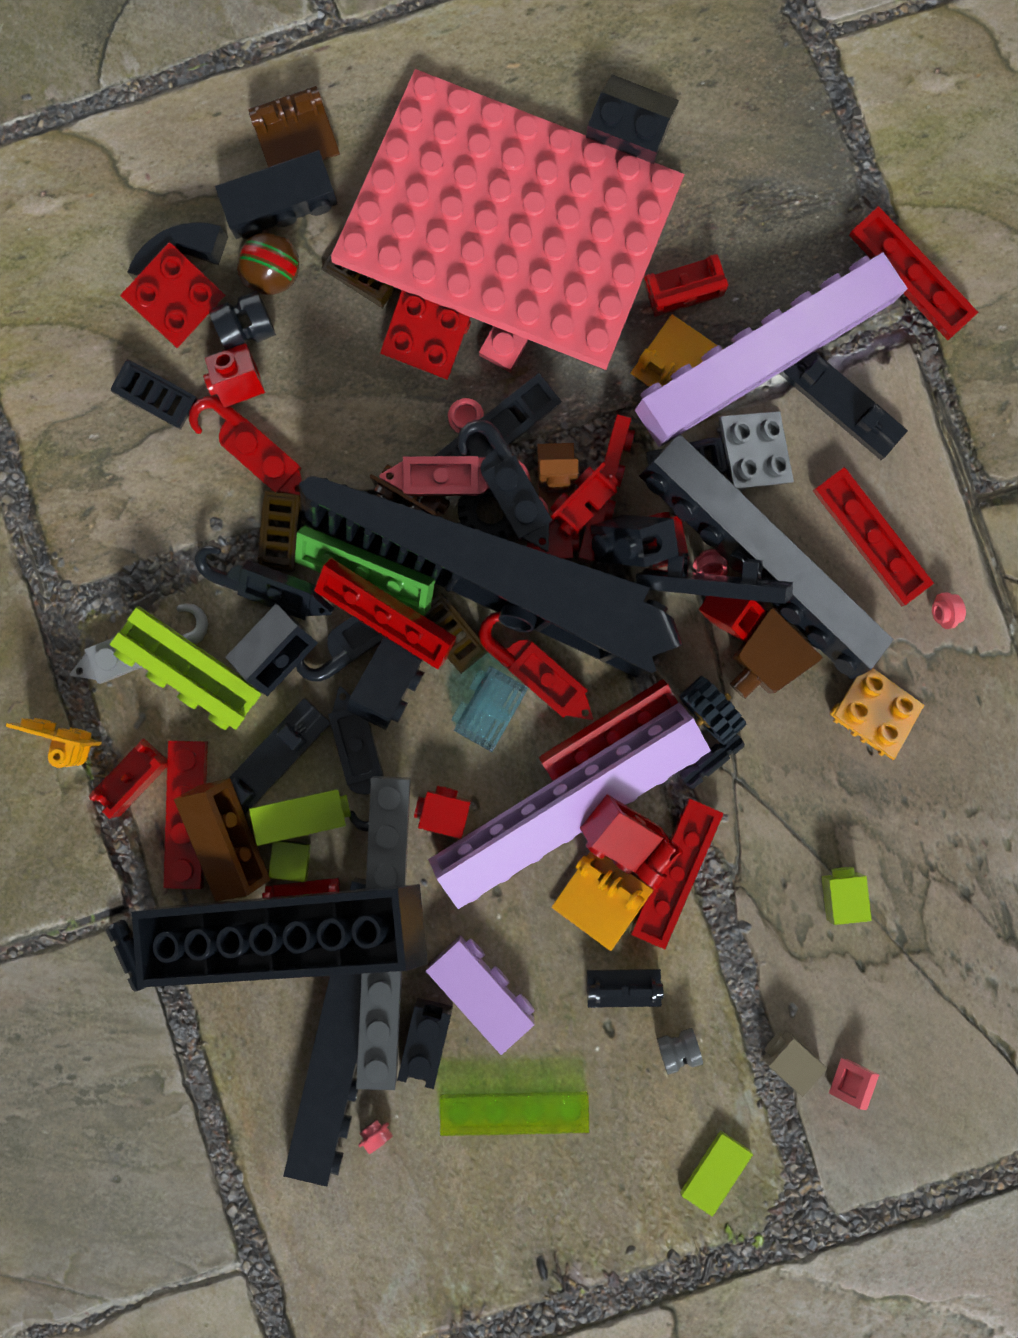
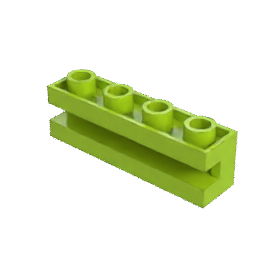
(186, 668)

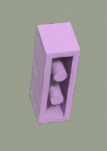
(482, 994)

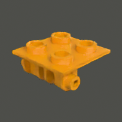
(669, 351)
(878, 712)
(67, 747)
(602, 899)

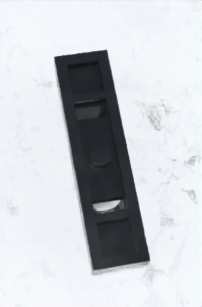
(845, 404)
(511, 417)
(747, 587)
(278, 753)

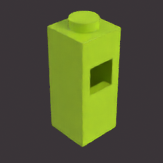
(299, 816)

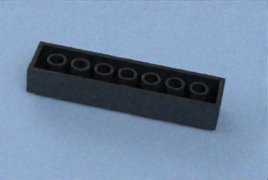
(281, 937)

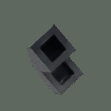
(194, 239)

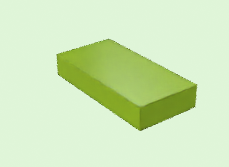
(716, 1173)

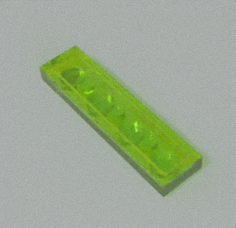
(514, 1113)

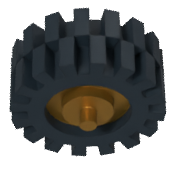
(713, 710)

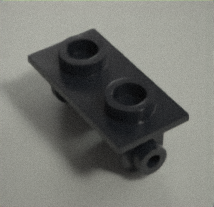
(624, 988)

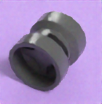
(679, 1051)

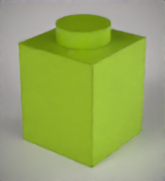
(846, 896)

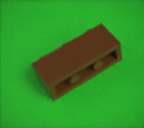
(222, 840)

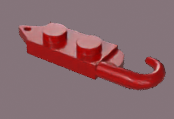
(250, 447)
(537, 672)

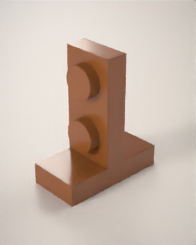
(556, 471)

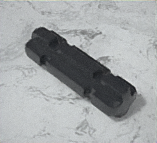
(711, 762)
(124, 950)

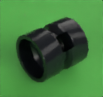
(230, 327)

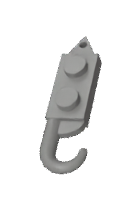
(103, 666)

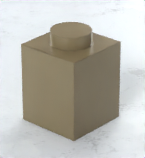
(793, 1062)

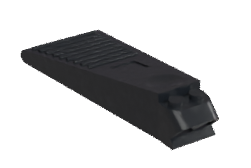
(571, 601)

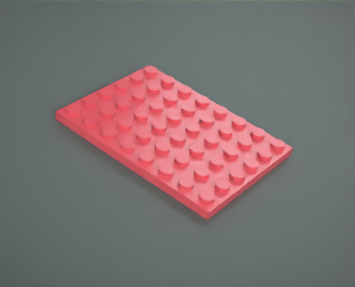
(508, 219)

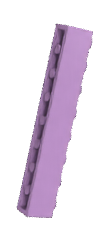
(769, 349)
(560, 808)

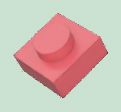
(503, 348)
(854, 1084)

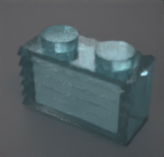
(489, 708)

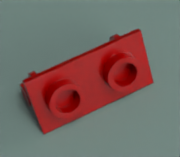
(593, 489)

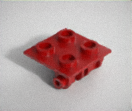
(172, 295)
(425, 335)

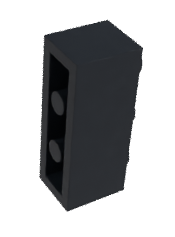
(277, 195)

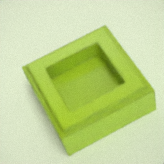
(289, 861)

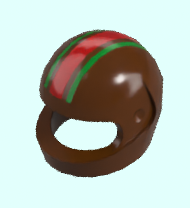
(268, 264)

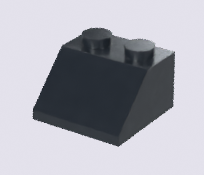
(631, 118)

